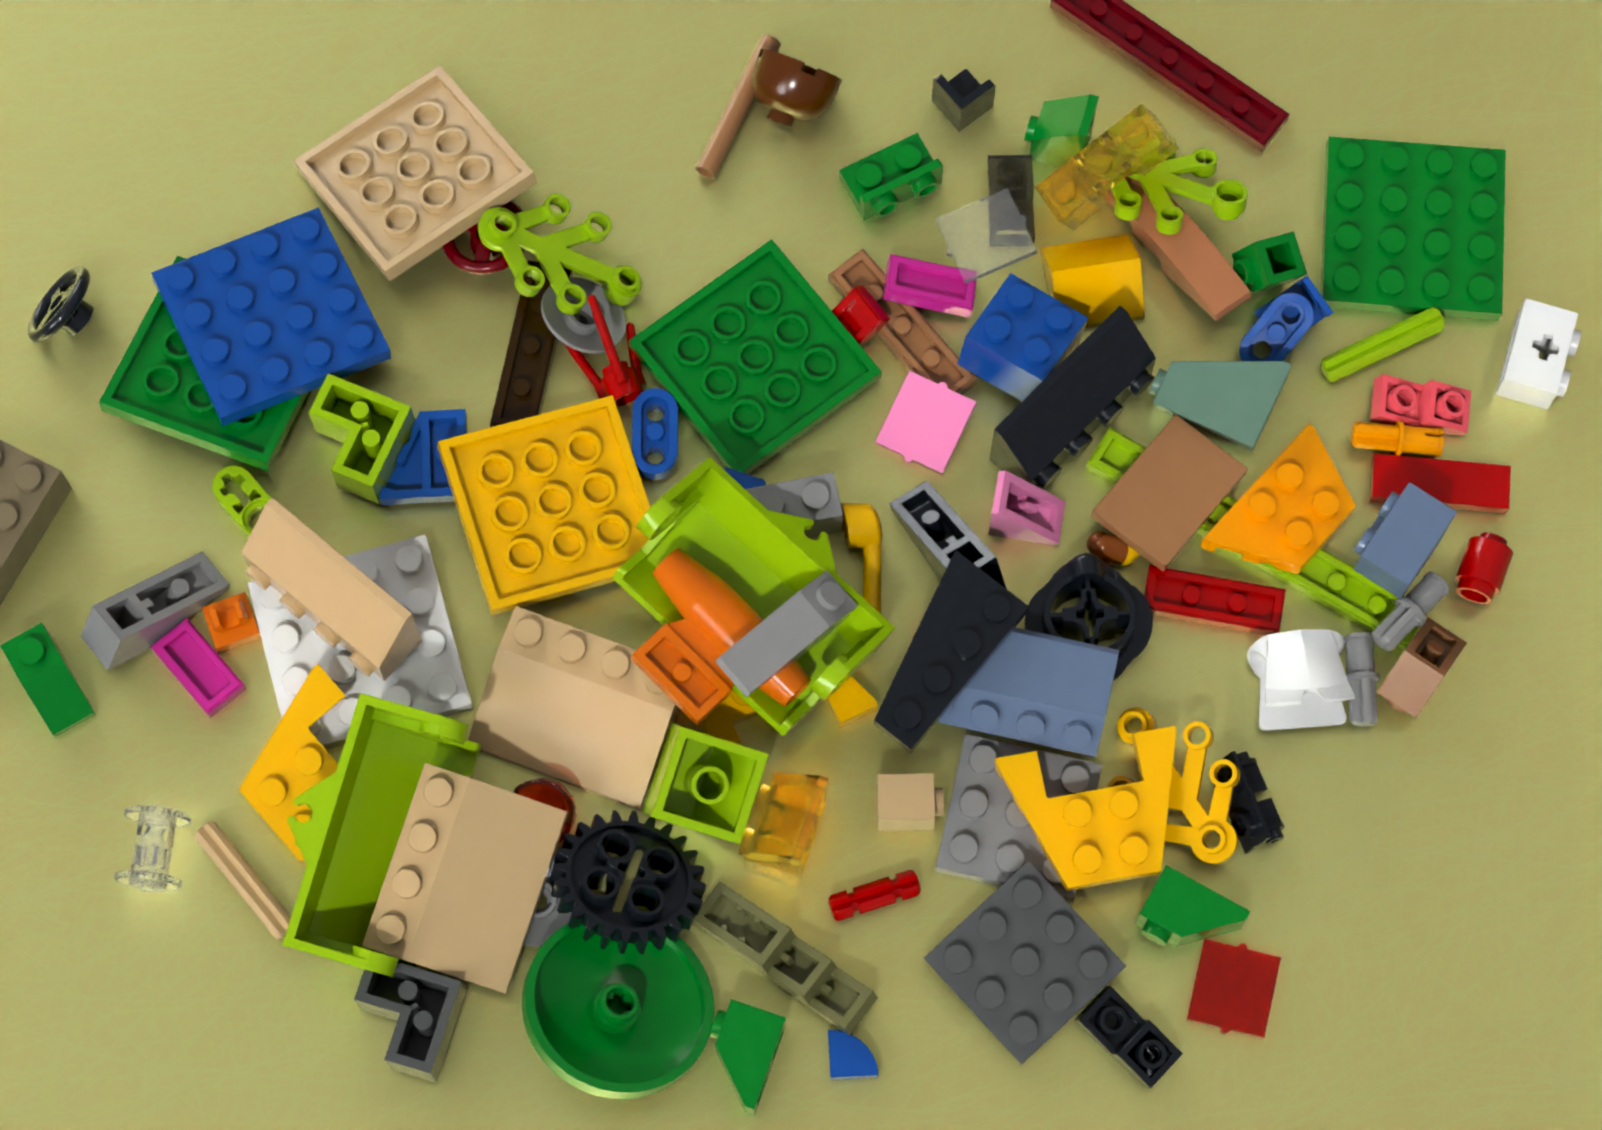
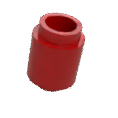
(1483, 568)

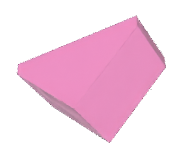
(1025, 511)

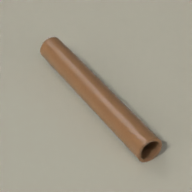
(733, 114)

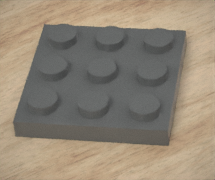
(1024, 962)

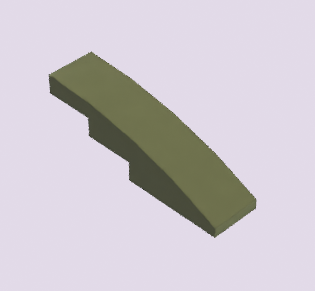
(784, 958)

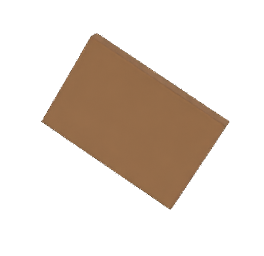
(1169, 492)

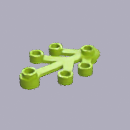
(1226, 197)
(554, 252)

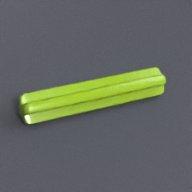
(1382, 344)

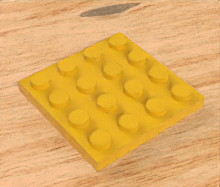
(547, 502)

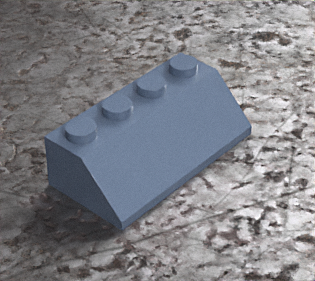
(1040, 692)

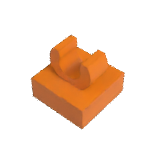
(231, 622)

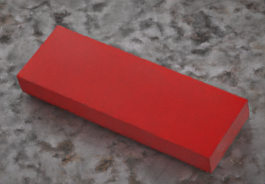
(1454, 483)
(1214, 601)

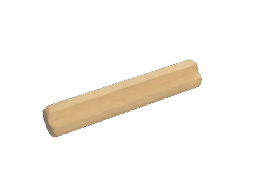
(243, 879)

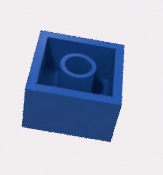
(1021, 338)

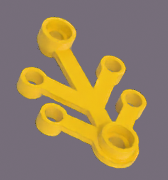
(1186, 790)

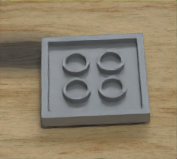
(984, 828)

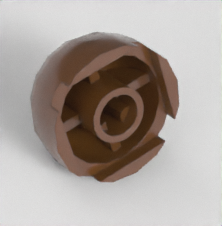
(792, 88)

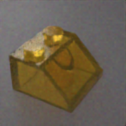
(786, 826)

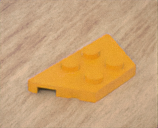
(1287, 509)

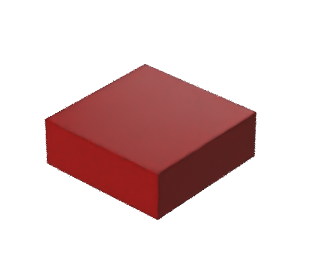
(861, 315)

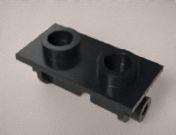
(1252, 820)

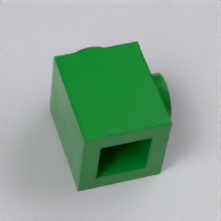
(1269, 263)

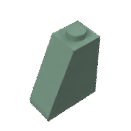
(1222, 396)

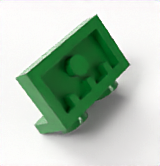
(891, 176)

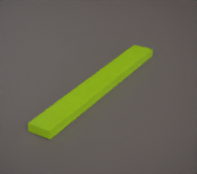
(1322, 579)

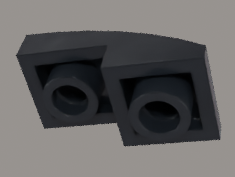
(1128, 1037)

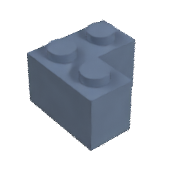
(1402, 539)

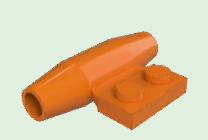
(684, 652)

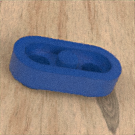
(1277, 332)
(655, 436)

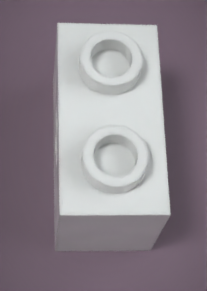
(1523, 373)

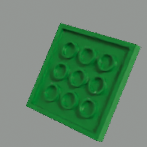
(1413, 228)
(755, 359)
(164, 393)

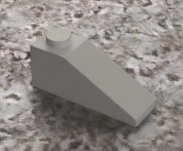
(149, 610)
(787, 633)

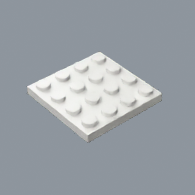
(426, 679)

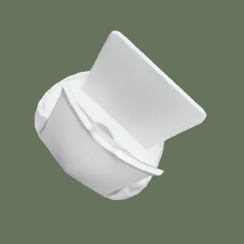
(1300, 679)

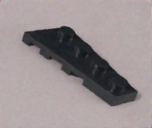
(953, 642)

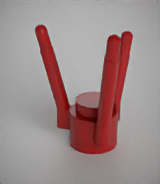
(619, 379)

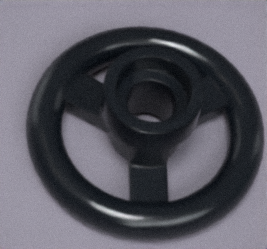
(61, 308)

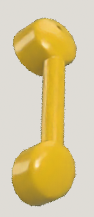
(864, 531)

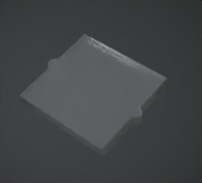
(986, 236)

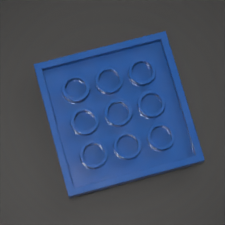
(270, 316)

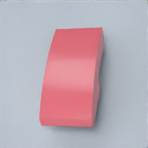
(1420, 405)

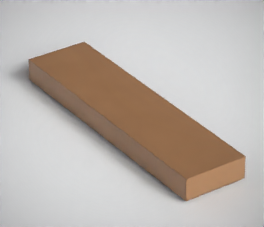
(907, 331)

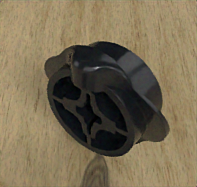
(1091, 579)

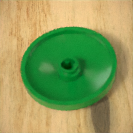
(616, 1018)

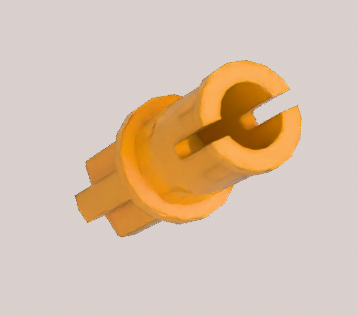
(1398, 438)

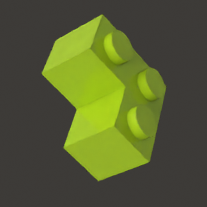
(371, 434)

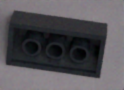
(1074, 401)

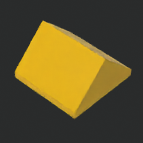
(1096, 277)

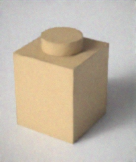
(908, 802)

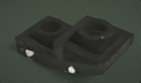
(1017, 175)

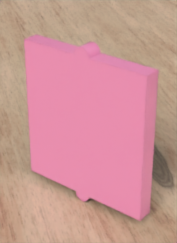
(926, 422)

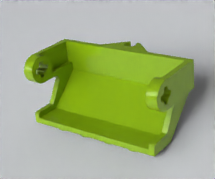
(765, 562)
(359, 822)

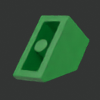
(1061, 129)
(48, 679)
(1187, 911)
(747, 1049)

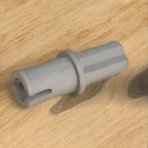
(1410, 611)
(1361, 678)

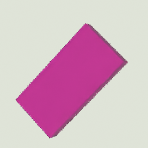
(928, 286)
(198, 667)

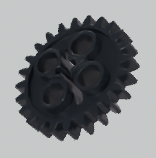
(669, 896)

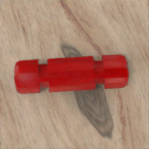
(874, 895)

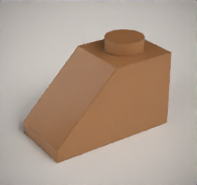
(1421, 668)

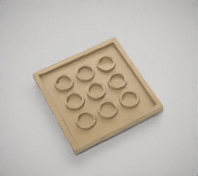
(415, 172)

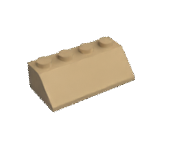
(329, 592)

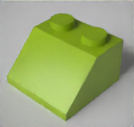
(705, 783)

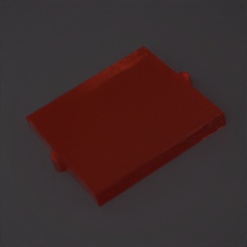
(1233, 989)

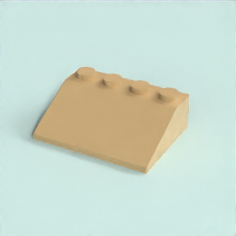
(573, 709)
(465, 878)

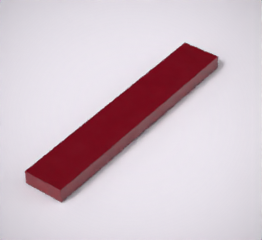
(1178, 67)

